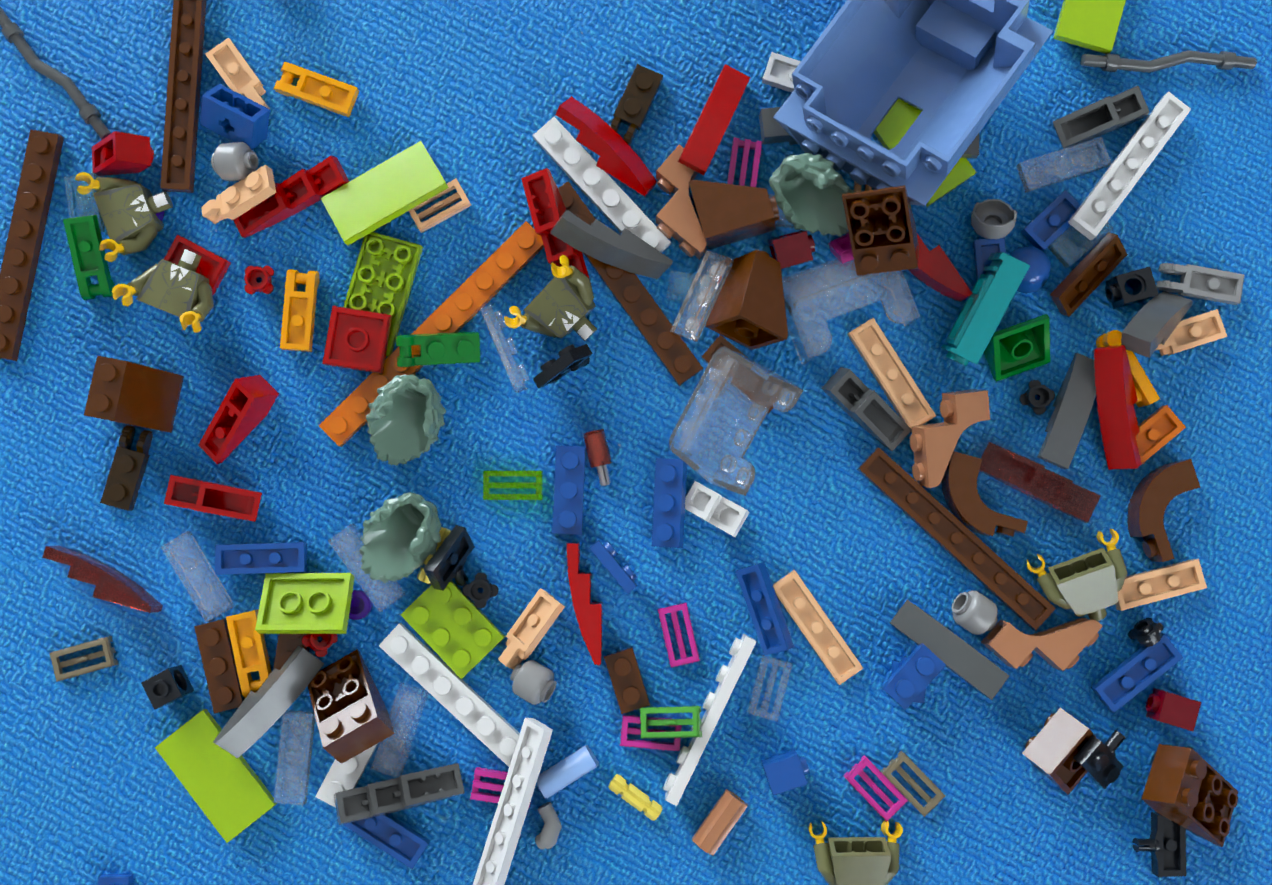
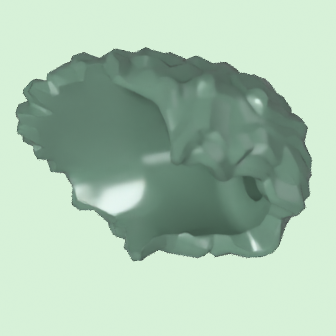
(811, 194)
(405, 419)
(399, 537)

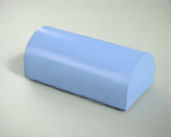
(566, 771)

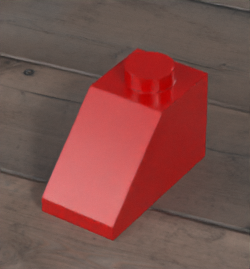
(121, 154)

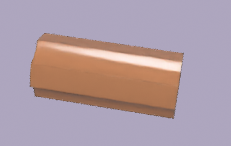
(719, 822)

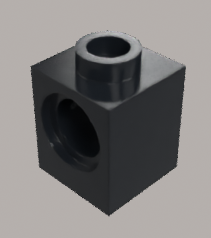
(1141, 283)
(167, 686)

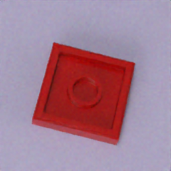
(210, 265)
(357, 339)

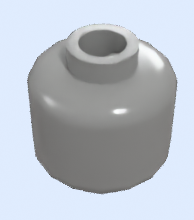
(234, 161)
(974, 612)
(533, 682)

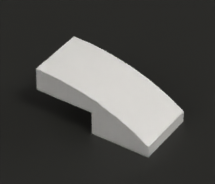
(715, 509)

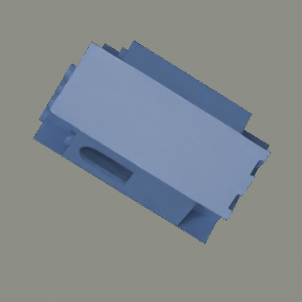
(934, 54)

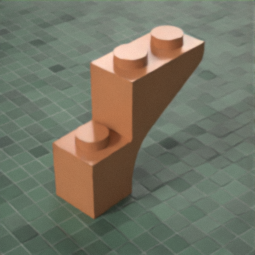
(678, 216)
(936, 442)
(1055, 645)

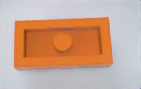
(1157, 431)

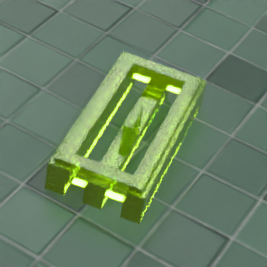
(538, 485)

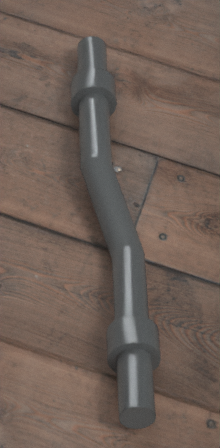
(1223, 60)
(87, 111)

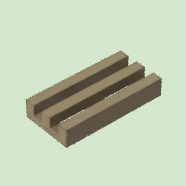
(107, 652)
(894, 764)

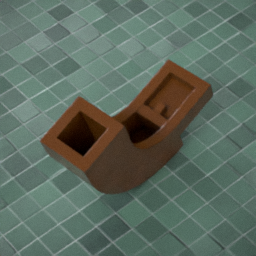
(963, 500)
(1149, 505)

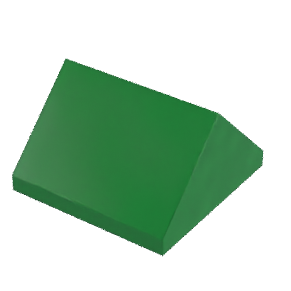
(1019, 348)

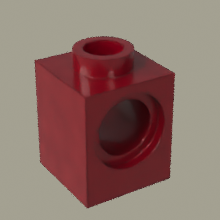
(792, 248)
(1172, 709)

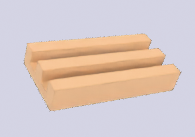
(442, 216)

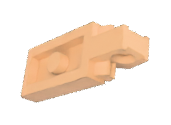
(236, 71)
(241, 196)
(1194, 332)
(530, 628)

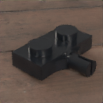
(570, 360)
(450, 559)
(1100, 760)
(1166, 846)

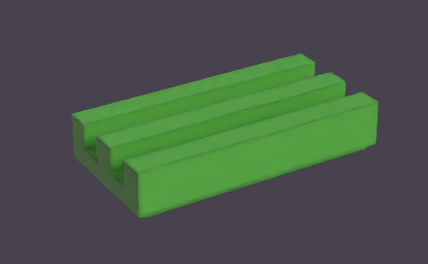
(696, 722)

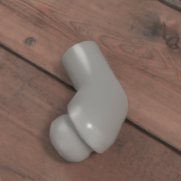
(551, 828)

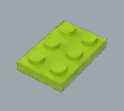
(305, 603)
(453, 627)

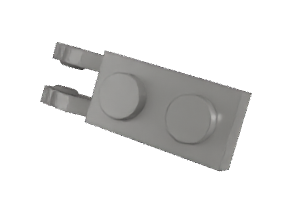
(1203, 283)

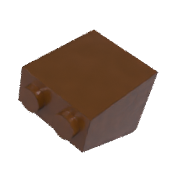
(733, 211)
(751, 302)
(133, 394)

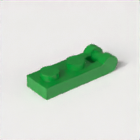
(84, 243)
(439, 348)

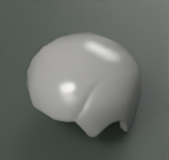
(993, 219)

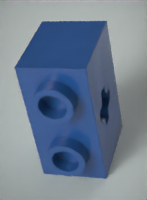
(234, 116)

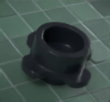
(1045, 397)
(480, 598)
(1146, 632)

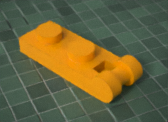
(317, 89)
(299, 311)
(1144, 389)
(248, 650)

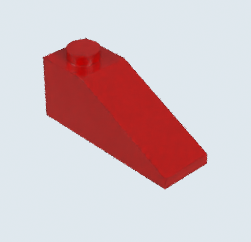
(237, 416)

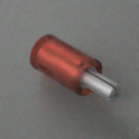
(598, 454)

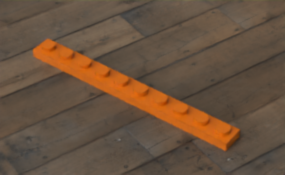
(447, 318)

